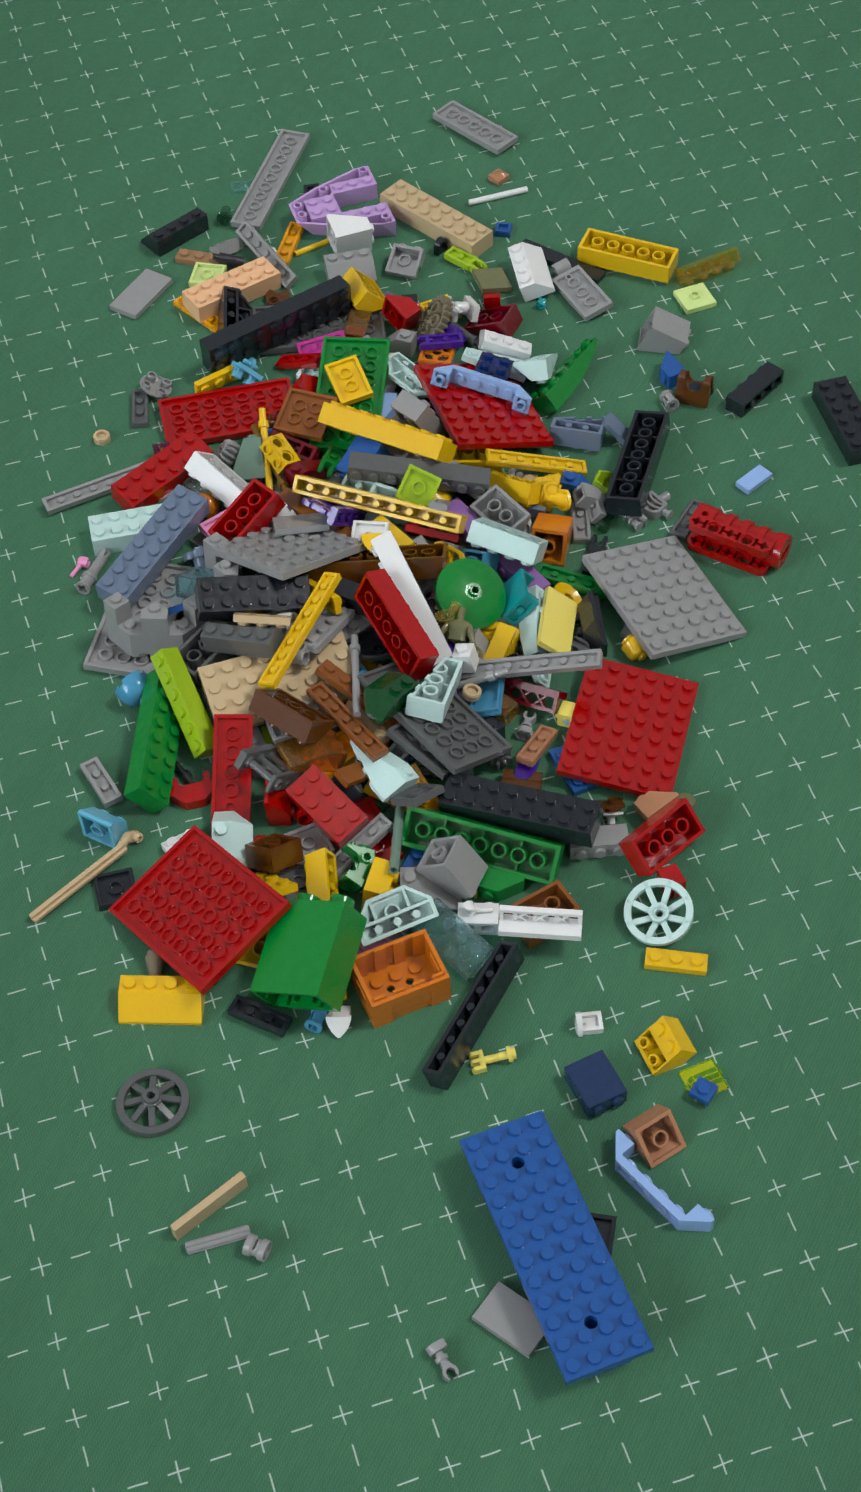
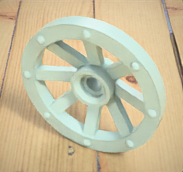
(656, 908)

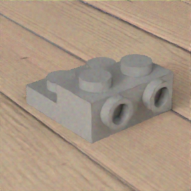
(405, 261)

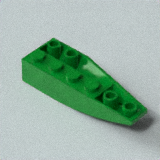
(564, 380)

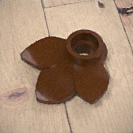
(274, 298)
(612, 804)

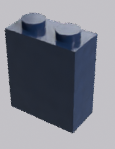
(595, 1084)

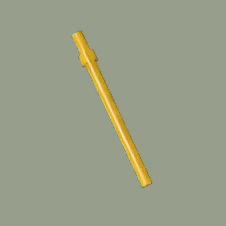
(263, 426)

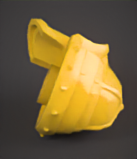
(552, 494)

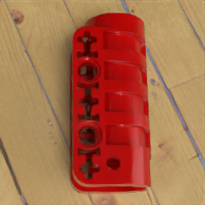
(738, 539)

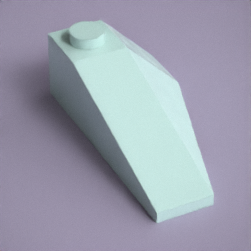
(387, 775)

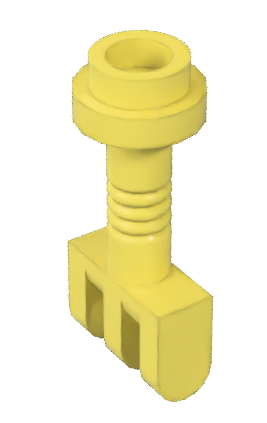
(479, 1061)

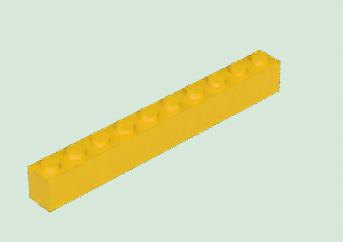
(379, 503)

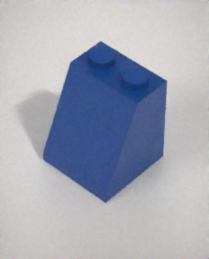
(363, 445)

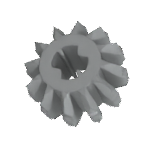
(228, 452)

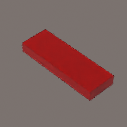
(298, 361)

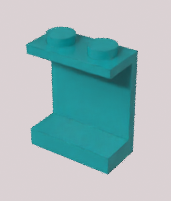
(518, 599)

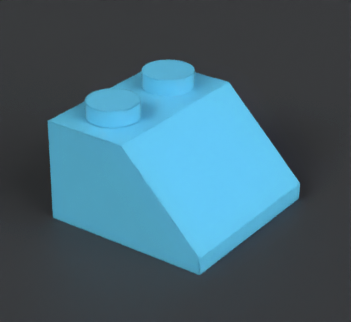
(102, 826)

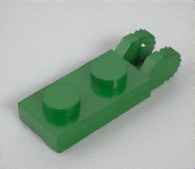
(330, 460)

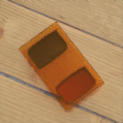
(357, 323)

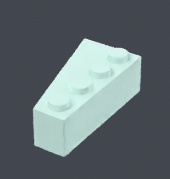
(435, 694)

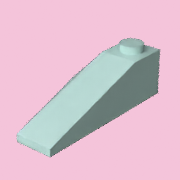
(538, 367)

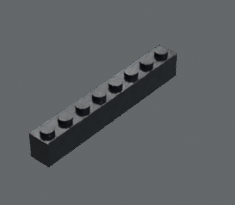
(473, 1015)

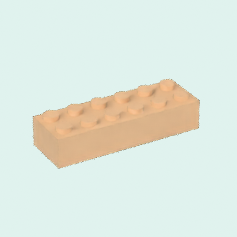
(252, 279)

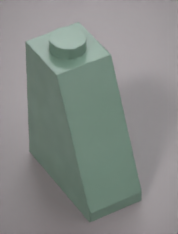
(250, 460)

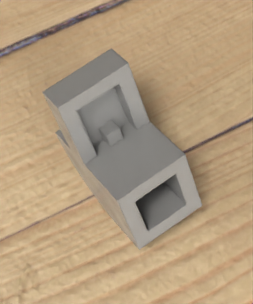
(592, 499)

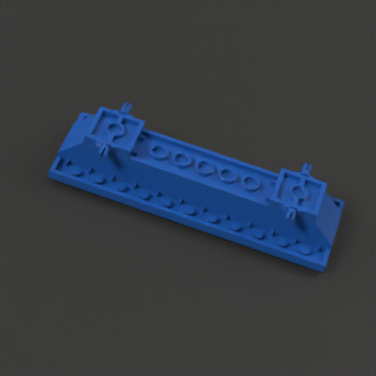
(556, 1248)

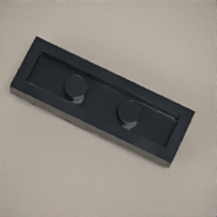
(260, 1016)

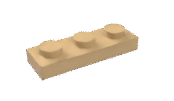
(262, 620)

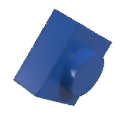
(703, 1091)

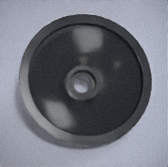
(372, 646)

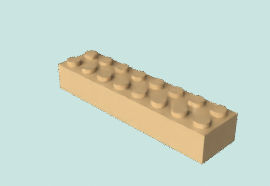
(436, 218)

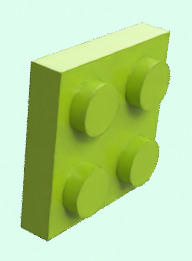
(418, 486)

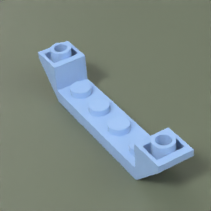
(482, 383)
(696, 1220)

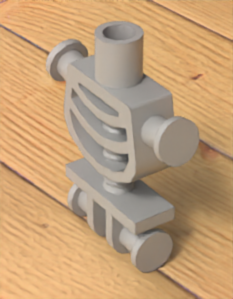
(654, 509)

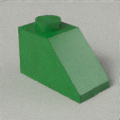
(500, 885)

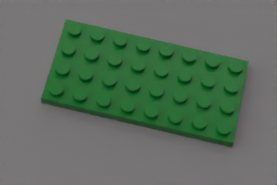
(374, 359)

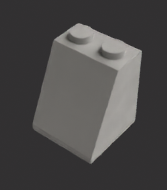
(664, 333)
(453, 866)

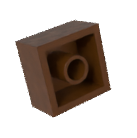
(274, 853)

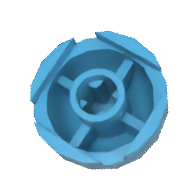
(132, 688)

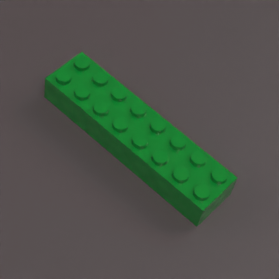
(153, 749)
(497, 846)

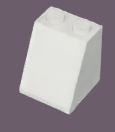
(349, 232)

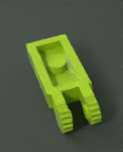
(464, 259)

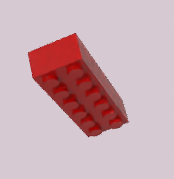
(158, 474)
(396, 624)

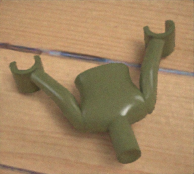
(459, 630)

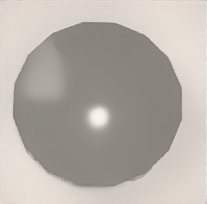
(156, 385)

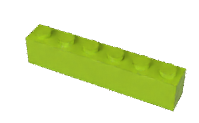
(184, 701)

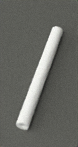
(474, 201)

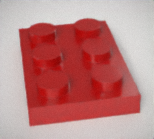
(431, 533)

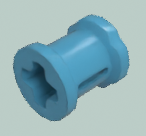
(315, 1021)

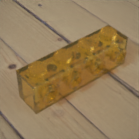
(710, 264)

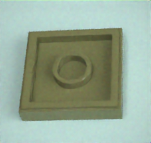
(491, 280)

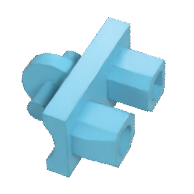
(240, 369)

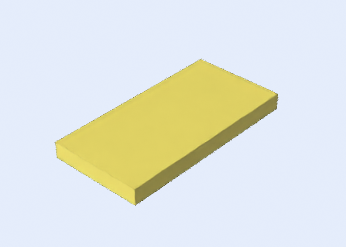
(556, 622)

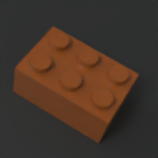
(550, 896)

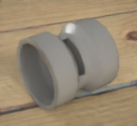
(257, 1247)

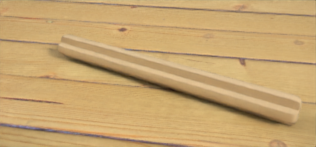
(78, 882)

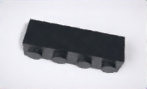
(754, 389)

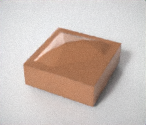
(498, 177)

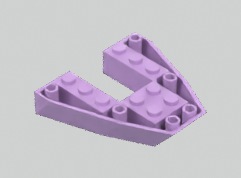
(345, 190)

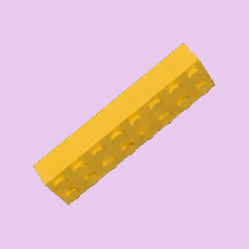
(387, 432)

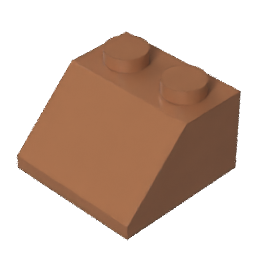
(655, 1135)

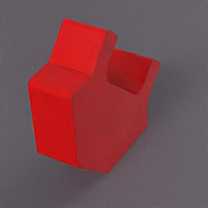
(192, 795)

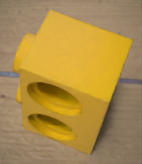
(279, 452)

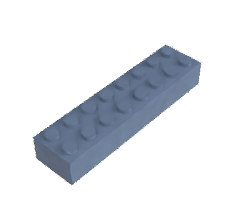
(154, 545)

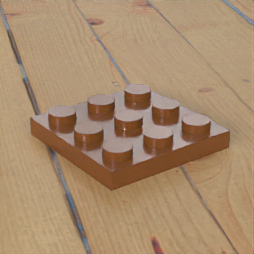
(300, 414)

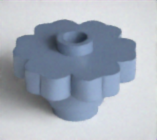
(196, 556)

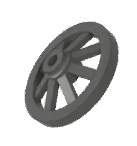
(154, 1104)

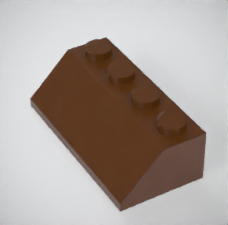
(290, 715)

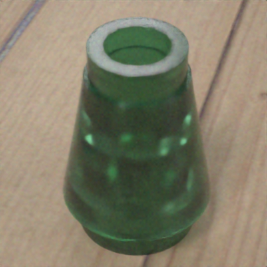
(224, 216)

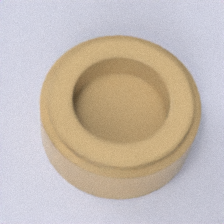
(101, 437)
(471, 692)

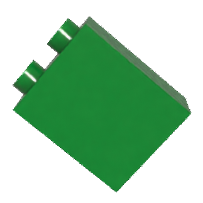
(310, 954)

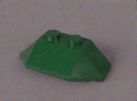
(387, 695)

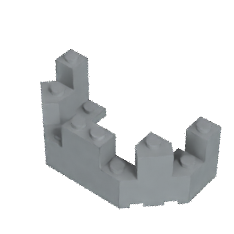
(153, 628)

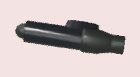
(184, 773)

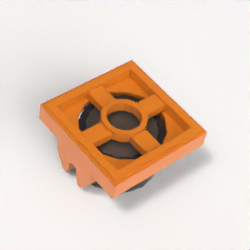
(442, 356)

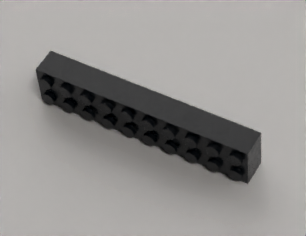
(276, 324)

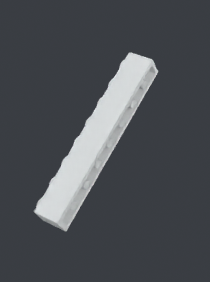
(398, 569)

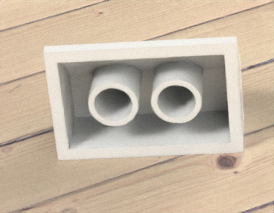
(504, 345)

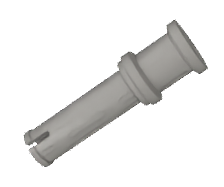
(89, 576)

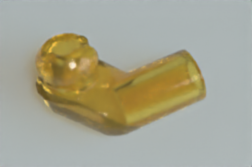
(447, 614)

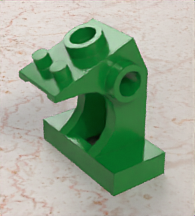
(353, 880)

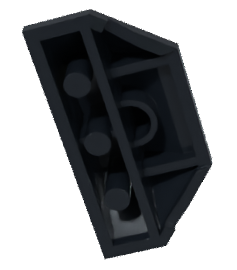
(232, 307)
(591, 622)

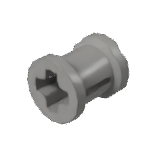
(669, 400)

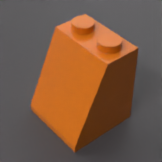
(558, 532)

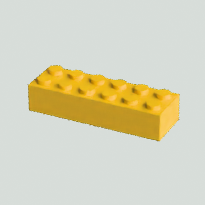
(628, 255)

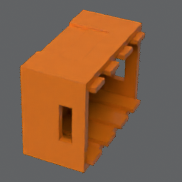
(392, 966)

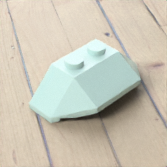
(402, 372)
(232, 833)
(395, 912)

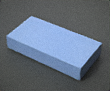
(753, 479)

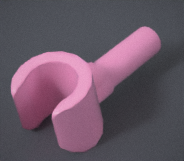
(82, 562)

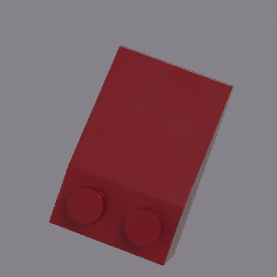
(499, 319)

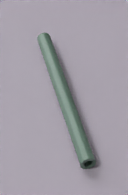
(396, 839)

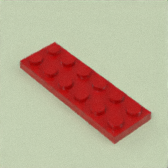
(229, 785)

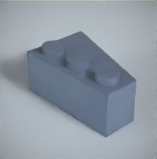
(578, 433)

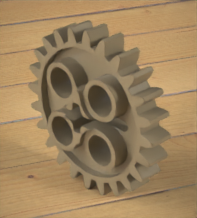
(435, 316)

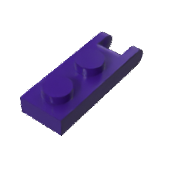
(440, 341)

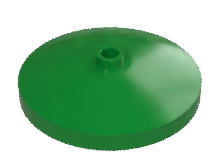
(475, 588)

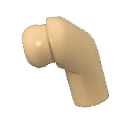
(130, 837)

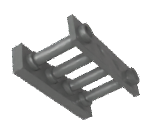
(265, 756)

